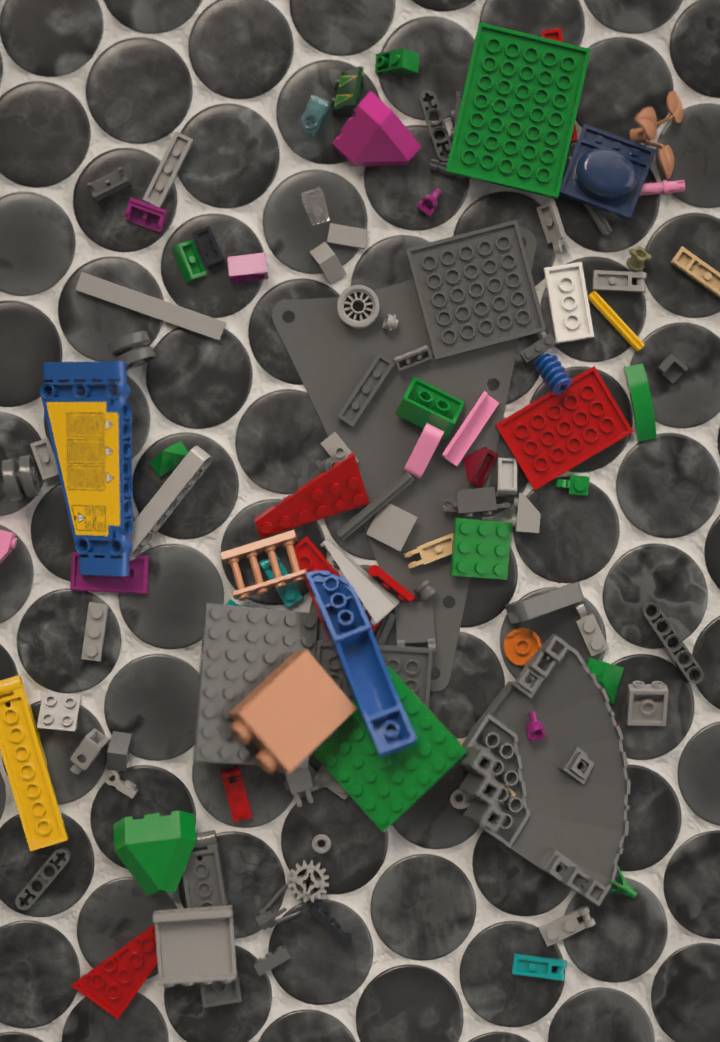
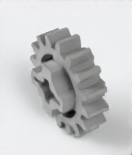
(317, 882)

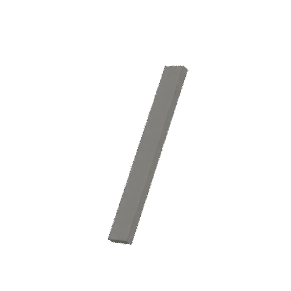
(150, 306)

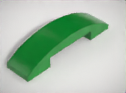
(641, 402)

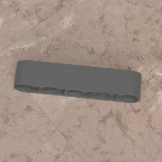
(678, 649)

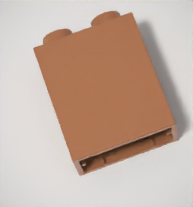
(290, 713)

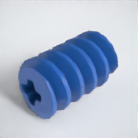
(552, 373)

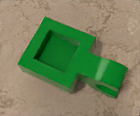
(576, 485)

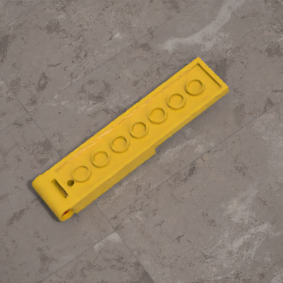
(28, 768)

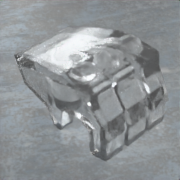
(315, 205)

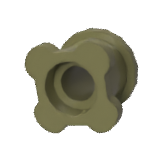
(637, 259)

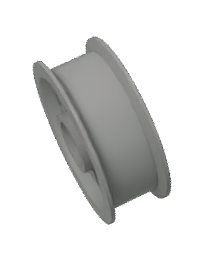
(363, 290)

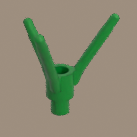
(622, 887)

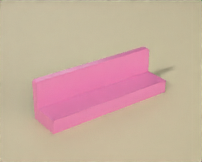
(470, 429)

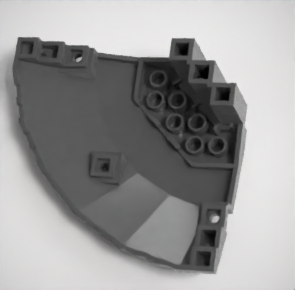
(558, 810)

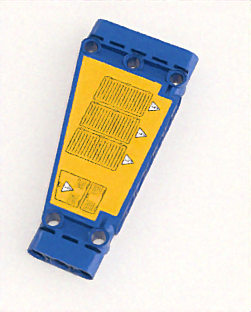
(93, 458)

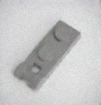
(618, 281)
(566, 926)

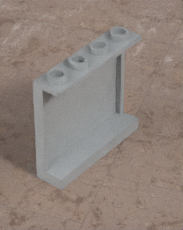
(195, 945)

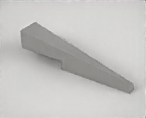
(369, 591)

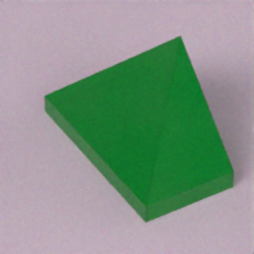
(169, 459)

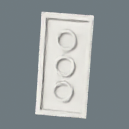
(568, 302)

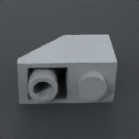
(527, 516)

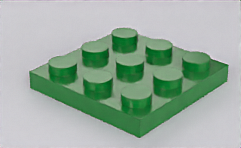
(480, 548)

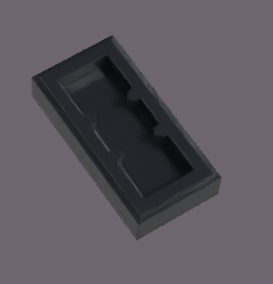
(208, 246)

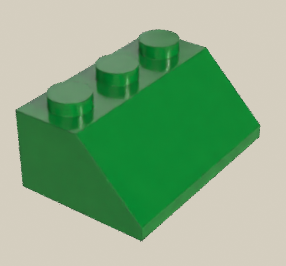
(429, 405)

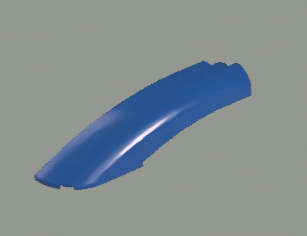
(361, 663)

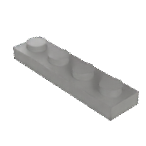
(168, 170)

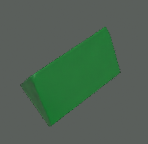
(189, 261)

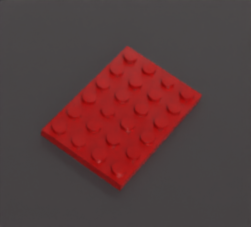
(564, 428)

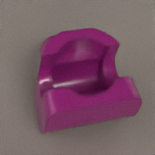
(429, 202)
(534, 729)

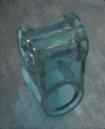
(316, 111)

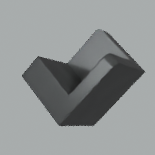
(671, 368)

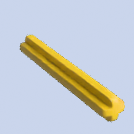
(615, 321)

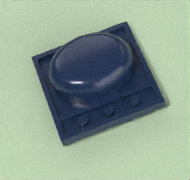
(607, 172)

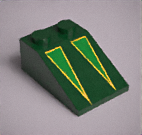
(348, 92)

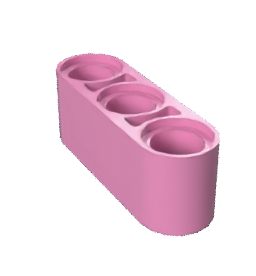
(423, 451)

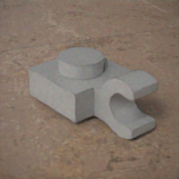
(126, 787)

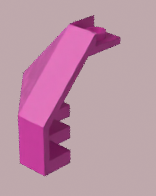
(375, 136)

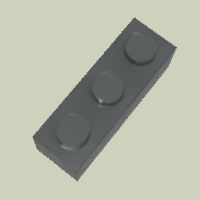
(537, 348)
(412, 358)
(272, 960)

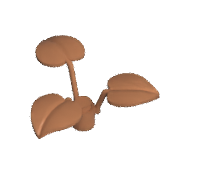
(648, 121)

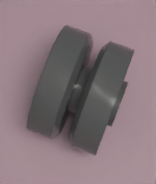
(132, 349)
(20, 478)

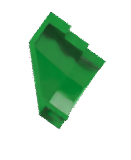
(156, 848)

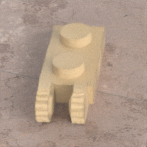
(432, 550)

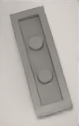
(95, 631)

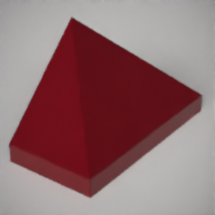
(479, 465)

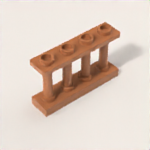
(251, 552)

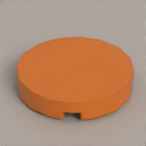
(521, 645)

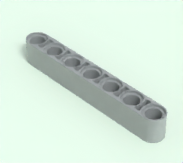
(168, 498)

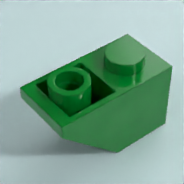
(397, 62)

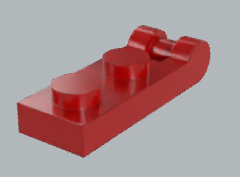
(390, 583)
(236, 794)

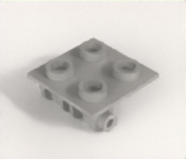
(59, 712)

